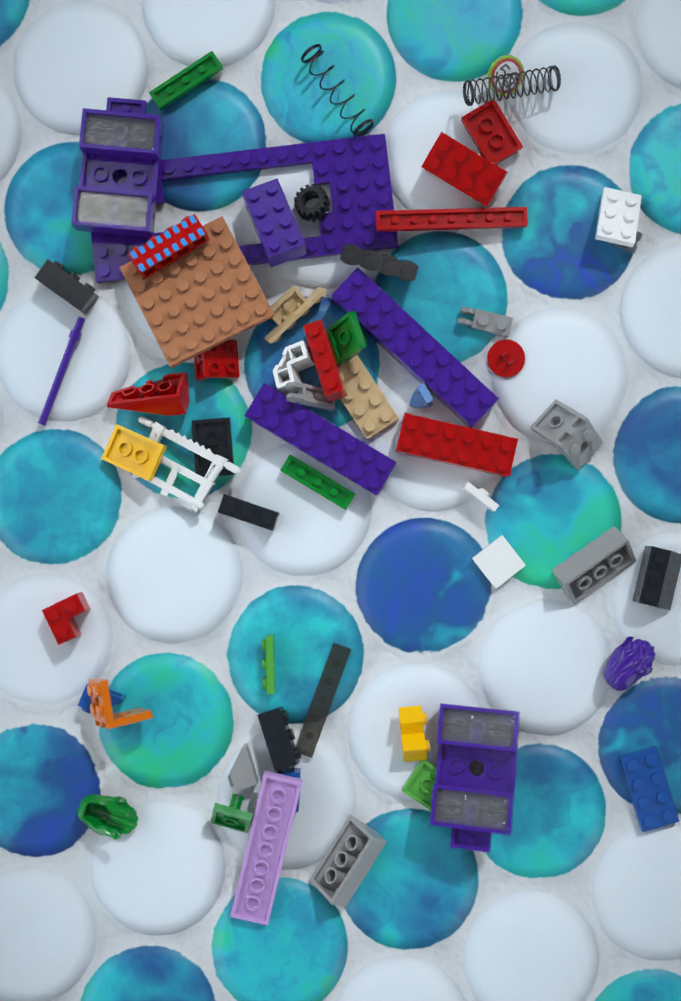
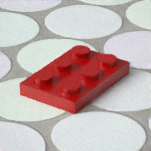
(491, 132)

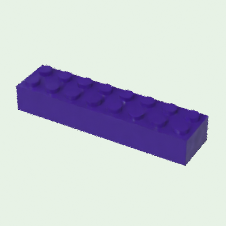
(320, 439)

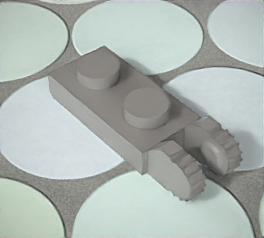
(486, 321)
(308, 395)

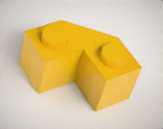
(412, 733)

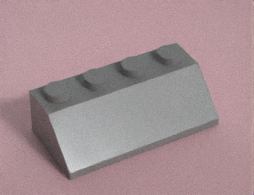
(594, 565)
(347, 861)

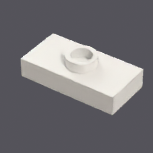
(480, 495)

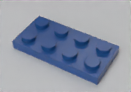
(649, 788)

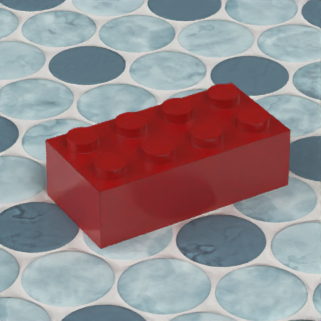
(464, 169)

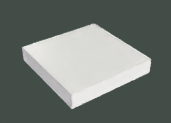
(498, 561)

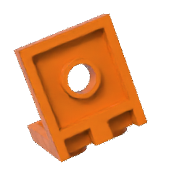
(102, 708)

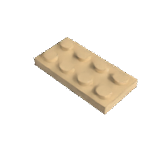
(365, 399)

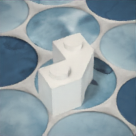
(294, 359)

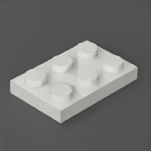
(618, 217)

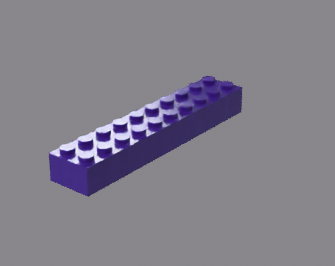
(414, 348)

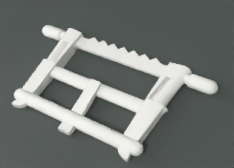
(206, 483)

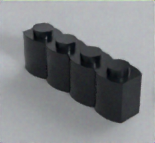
(384, 263)

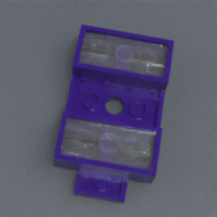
(114, 141)
(467, 802)

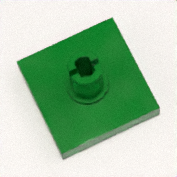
(346, 337)
(231, 815)

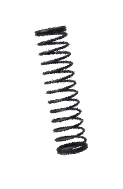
(473, 89)

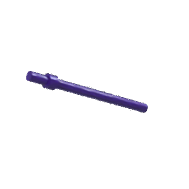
(74, 336)

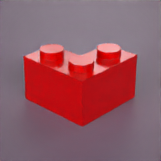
(61, 617)

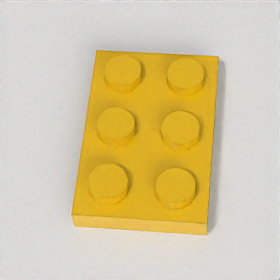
(134, 452)

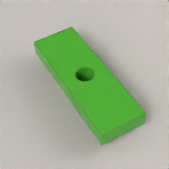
(269, 664)

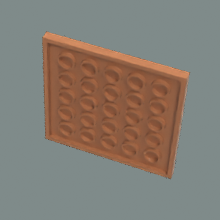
(200, 297)

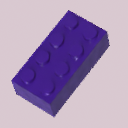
(274, 222)

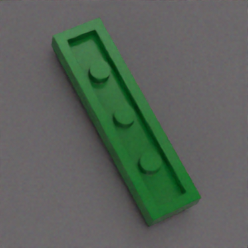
(186, 80)
(317, 482)

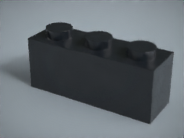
(67, 286)
(248, 512)
(279, 738)

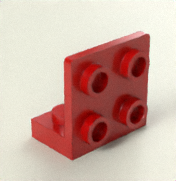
(218, 362)

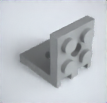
(569, 433)

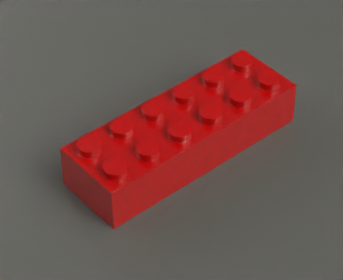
(456, 445)

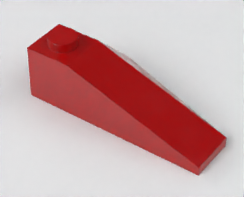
(161, 397)

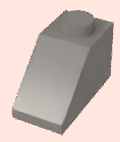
(243, 772)

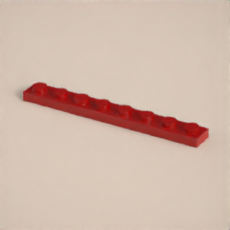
(451, 219)

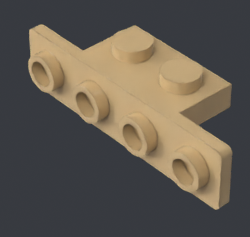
(290, 308)

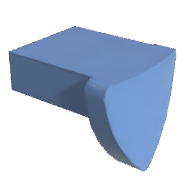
(421, 398)

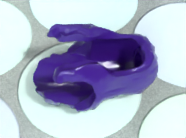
(629, 663)

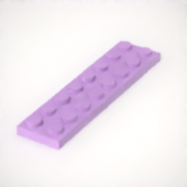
(266, 847)

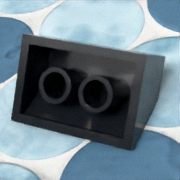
(657, 577)

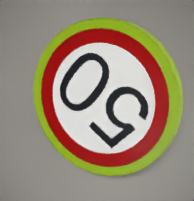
(504, 65)

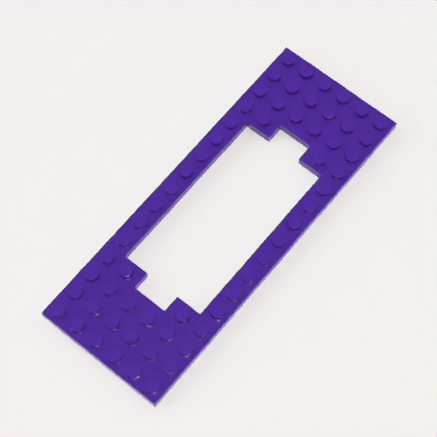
(352, 166)

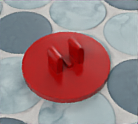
(506, 358)

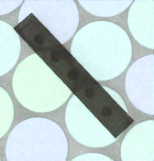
(323, 699)

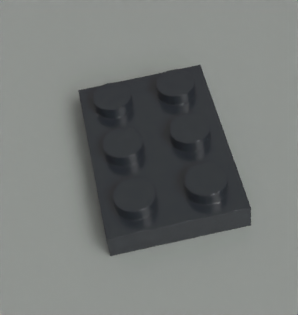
(214, 435)

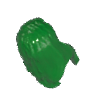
(107, 815)

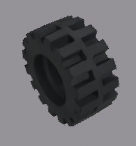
(307, 194)

